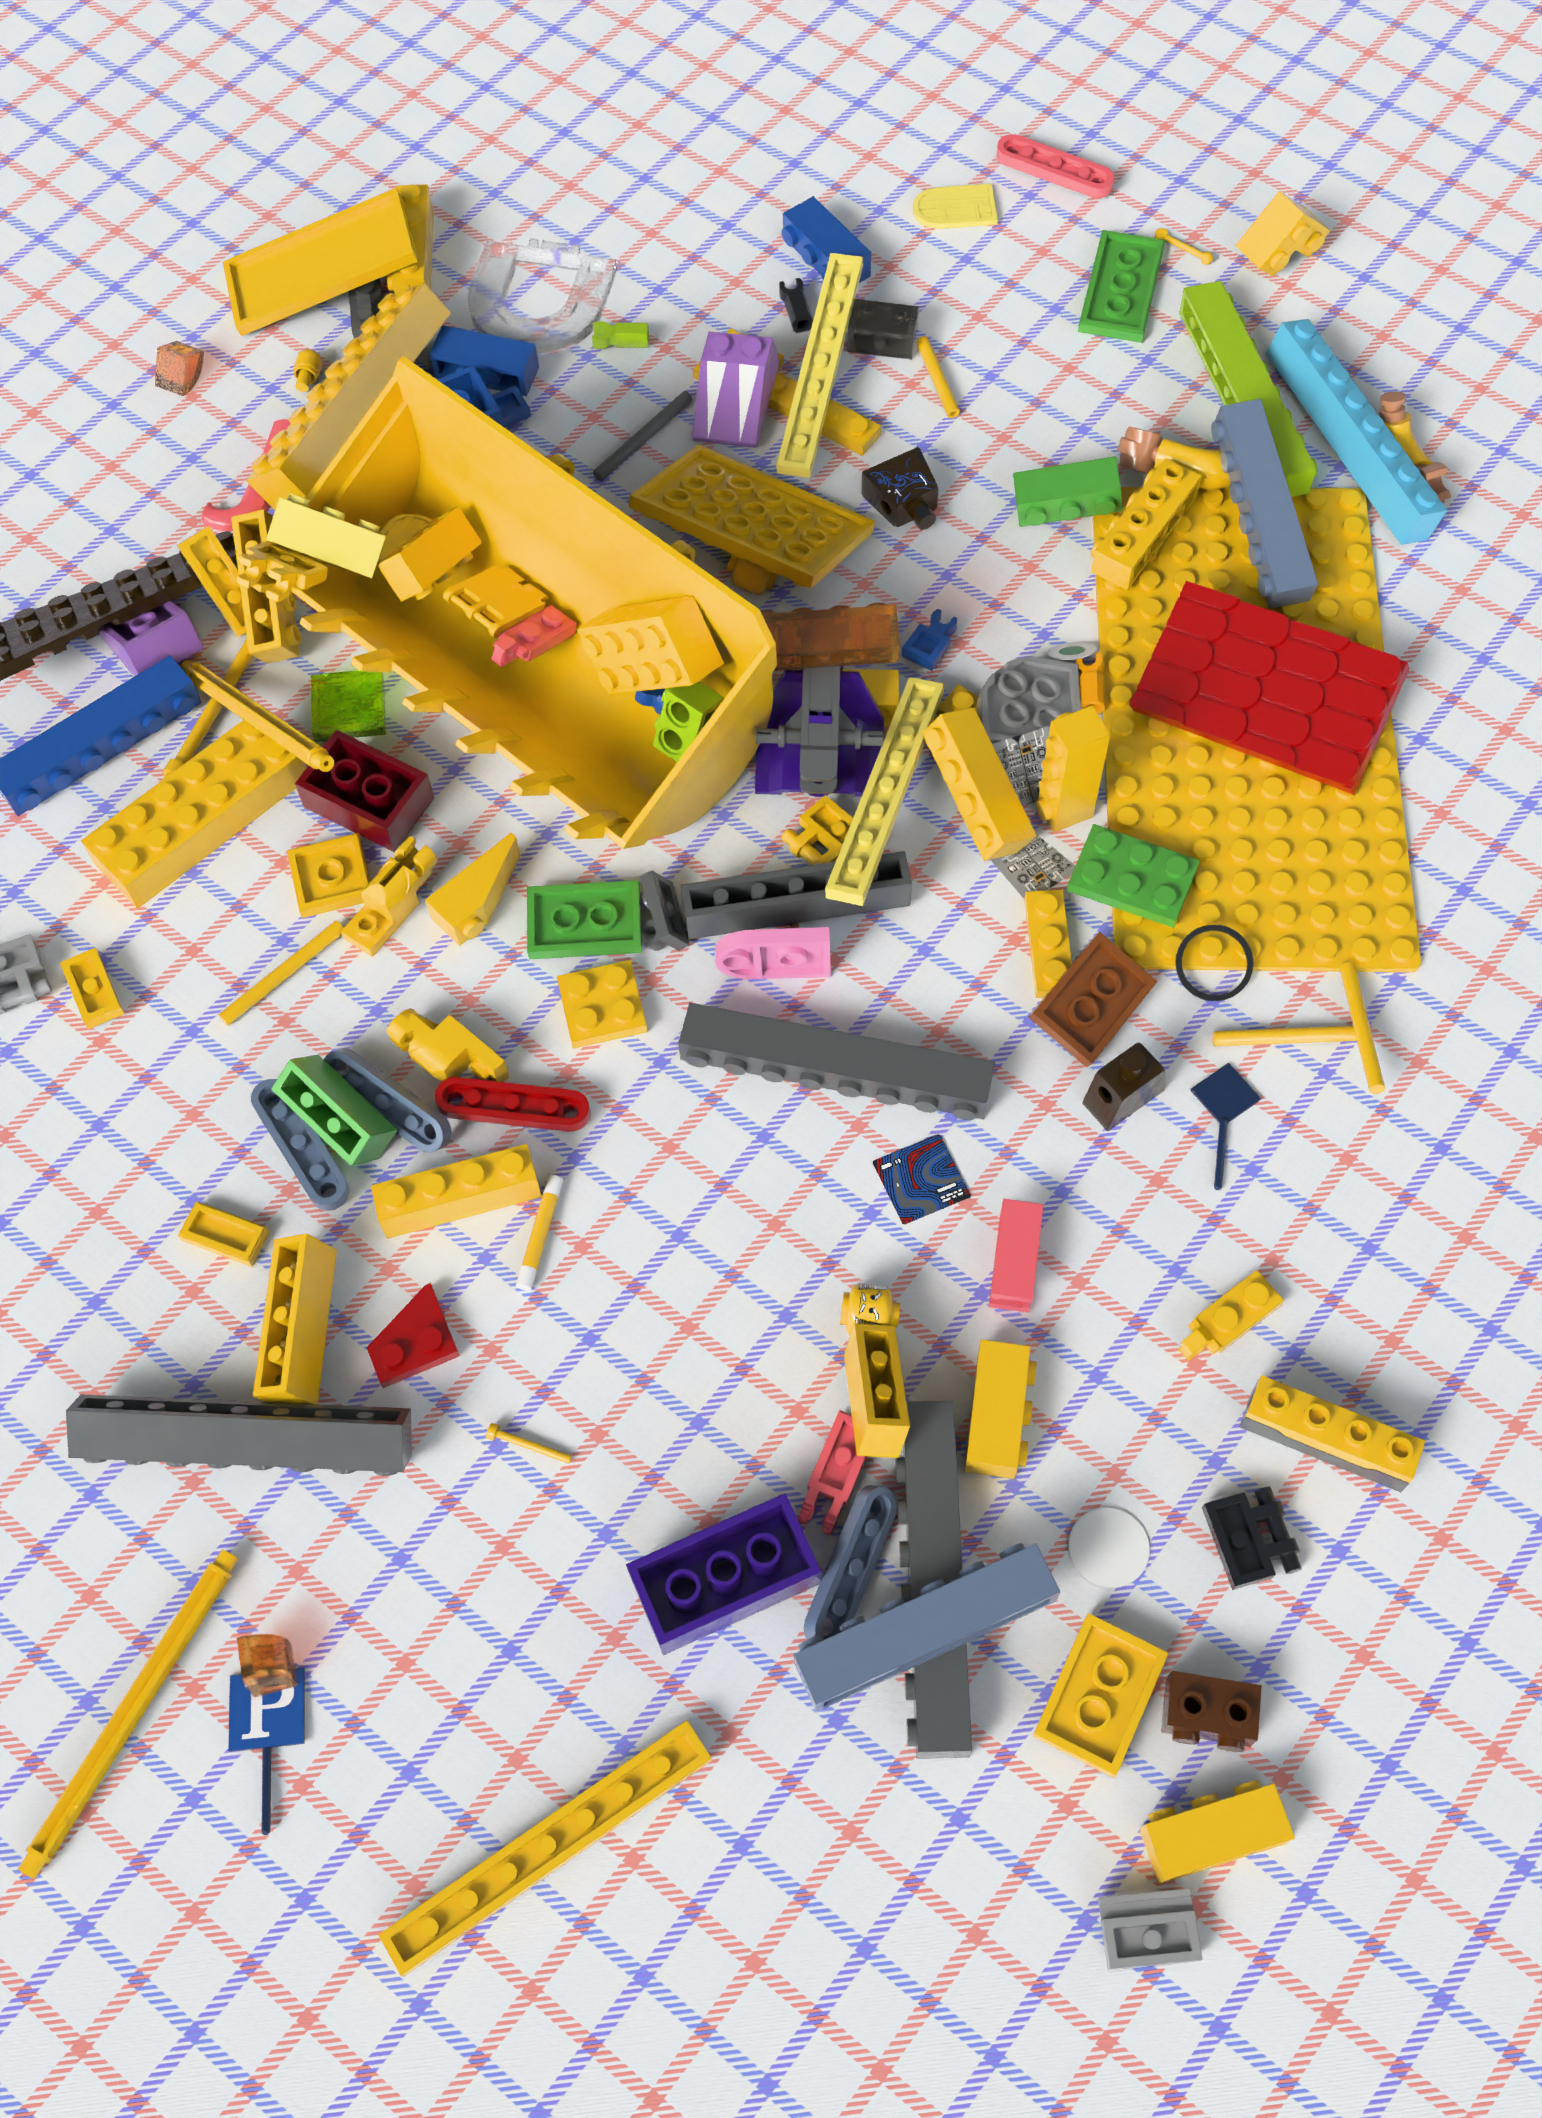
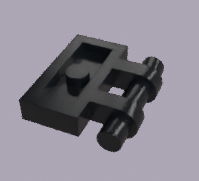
(1241, 1543)

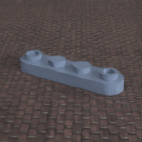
(396, 1103)
(301, 1149)
(852, 1561)

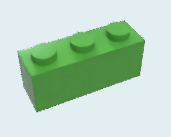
(1068, 491)
(334, 1109)

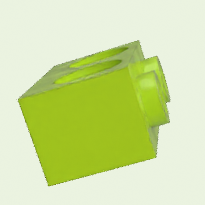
(683, 717)

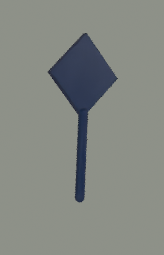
(1225, 1097)

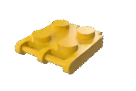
(496, 599)

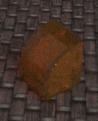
(178, 367)
(266, 1663)

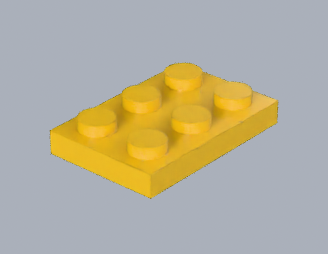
(1100, 1695)

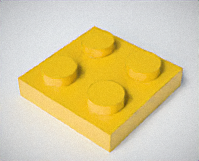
(601, 1004)

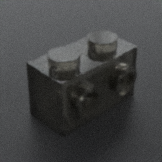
(883, 329)

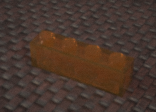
(835, 636)

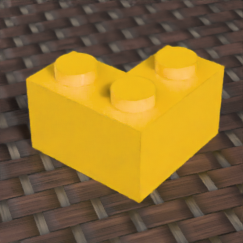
(1281, 231)

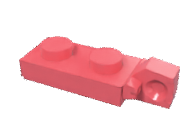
(533, 636)

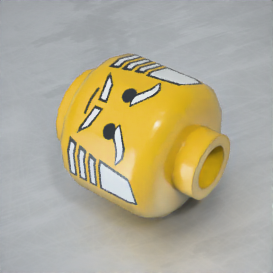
(869, 1306)

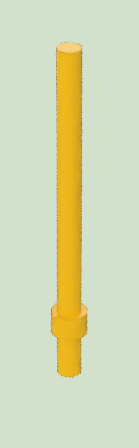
(209, 714)

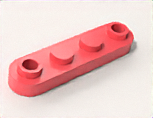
(1055, 166)

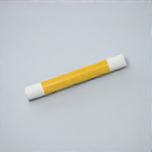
(539, 1232)

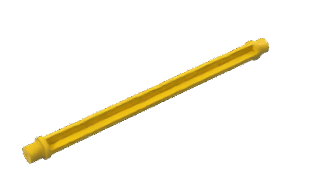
(258, 716)
(127, 1715)

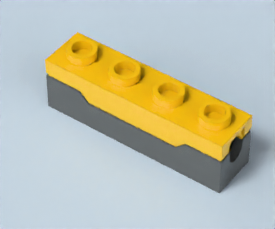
(1332, 1434)

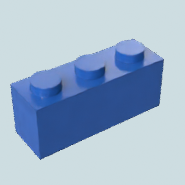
(818, 233)
(497, 359)

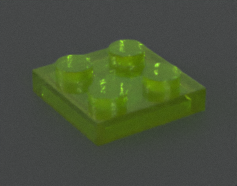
(348, 703)

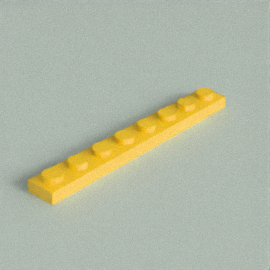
(544, 1849)

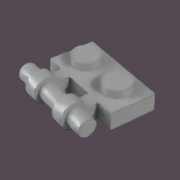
(17, 963)

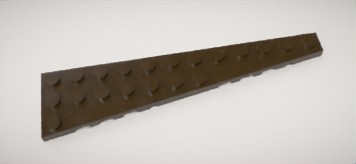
(98, 603)

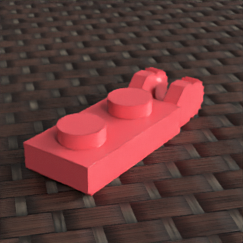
(834, 1473)

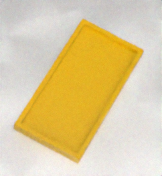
(319, 261)

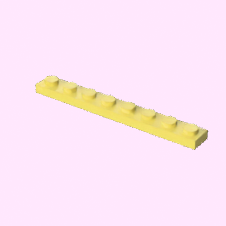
(819, 366)
(884, 792)

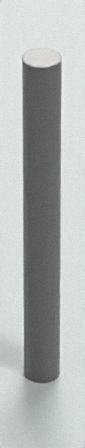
(642, 436)

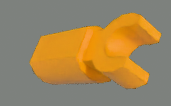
(1092, 683)

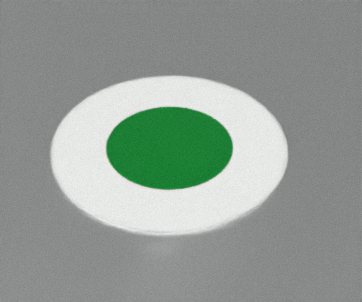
(1072, 650)

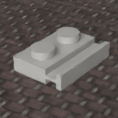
(1149, 1929)

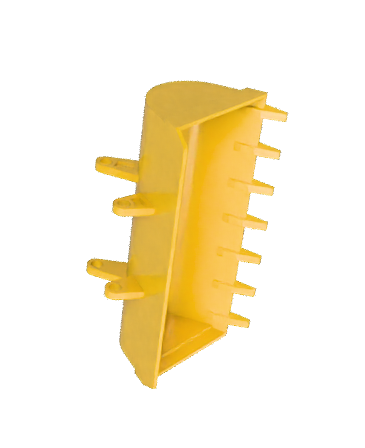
(550, 716)

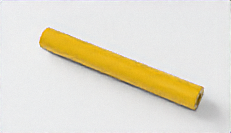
(937, 376)

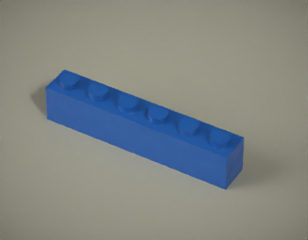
(95, 734)

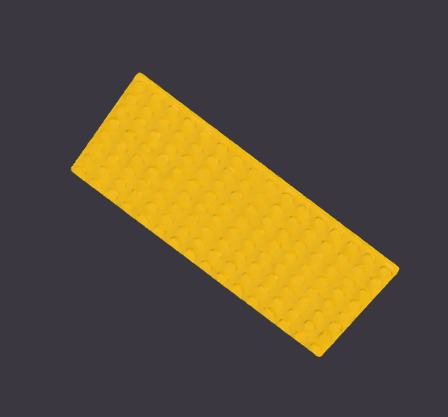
(1280, 855)

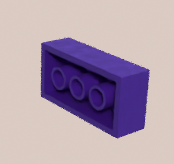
(724, 1573)

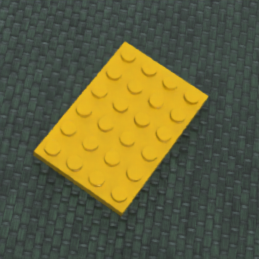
(752, 515)

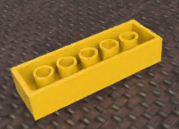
(192, 812)

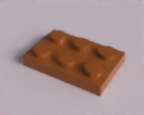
(1092, 999)

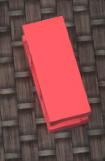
(1016, 1255)

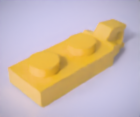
(1231, 1316)

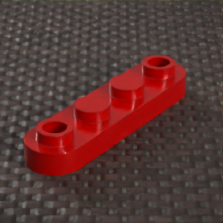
(512, 1104)

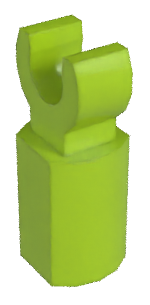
(621, 334)

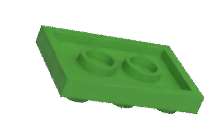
(1133, 875)
(583, 919)

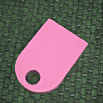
(775, 953)

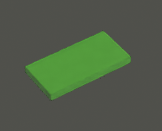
(1121, 286)

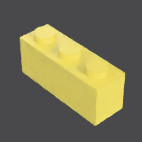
(326, 535)

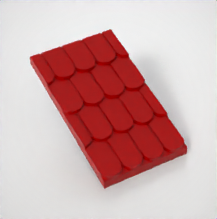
(1270, 686)

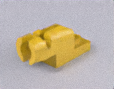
(390, 897)
(445, 1048)

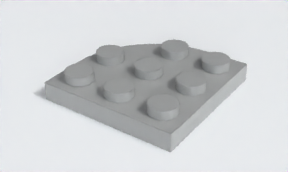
(1027, 696)

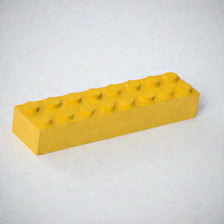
(351, 387)

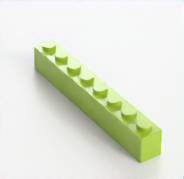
(1242, 375)

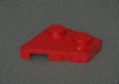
(413, 1340)

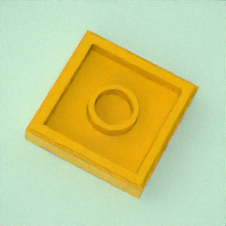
(329, 874)

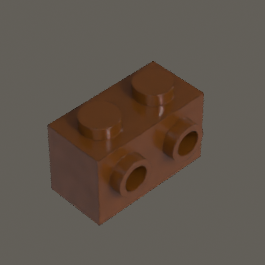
(1211, 1710)

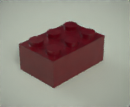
(366, 791)

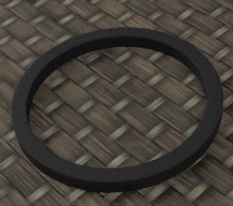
(1234, 934)

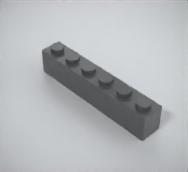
(786, 897)

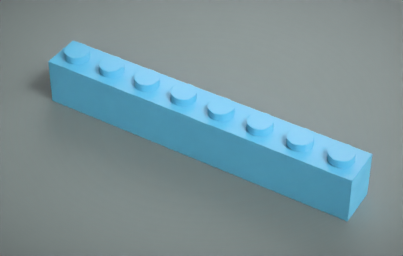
(1356, 432)

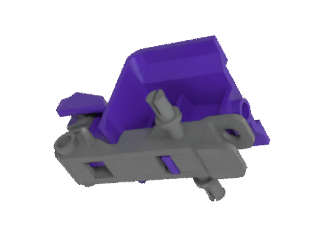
(819, 734)

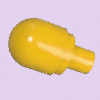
(307, 369)

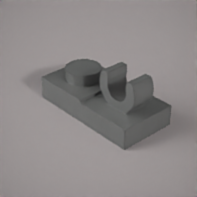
(364, 304)
(667, 920)

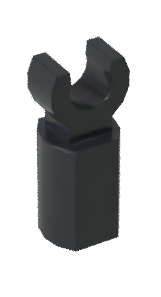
(796, 306)

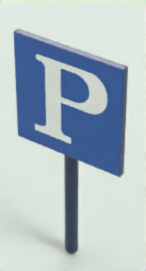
(266, 1723)

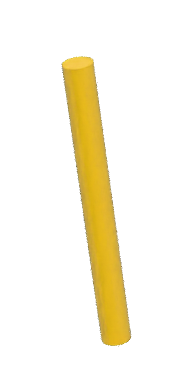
(281, 973)
(1362, 1028)
(1283, 1036)

